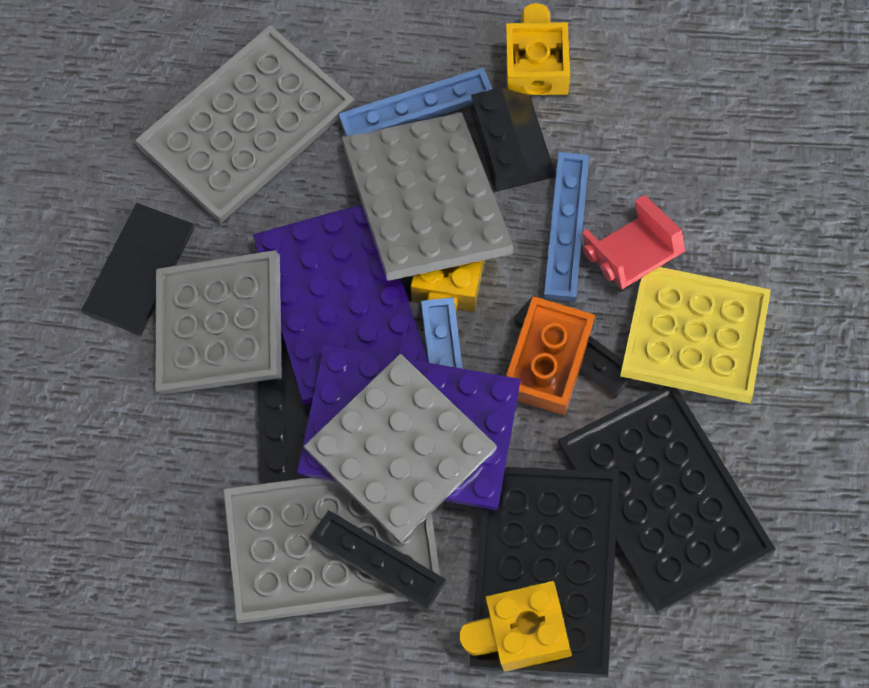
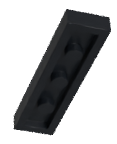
(598, 361)
(378, 560)

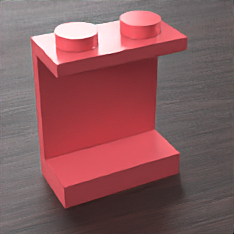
(636, 246)

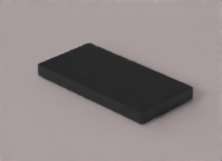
(127, 284)

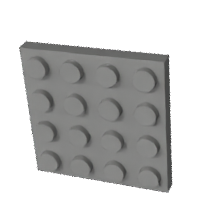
(218, 323)
(400, 448)

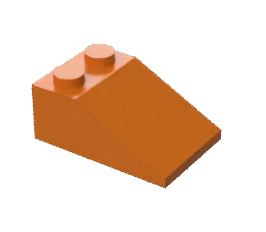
(550, 354)

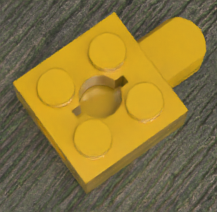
(537, 53)
(457, 282)
(522, 627)

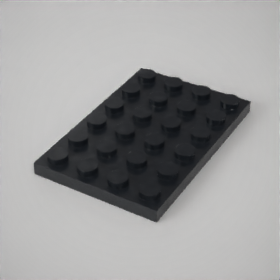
(677, 503)
(559, 531)

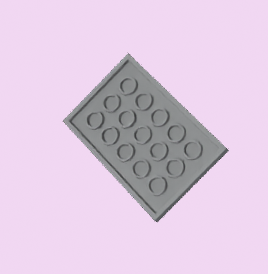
(245, 123)
(426, 196)
(287, 575)

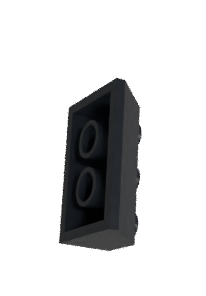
(510, 138)

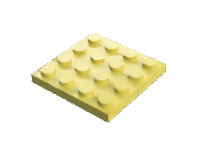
(697, 334)

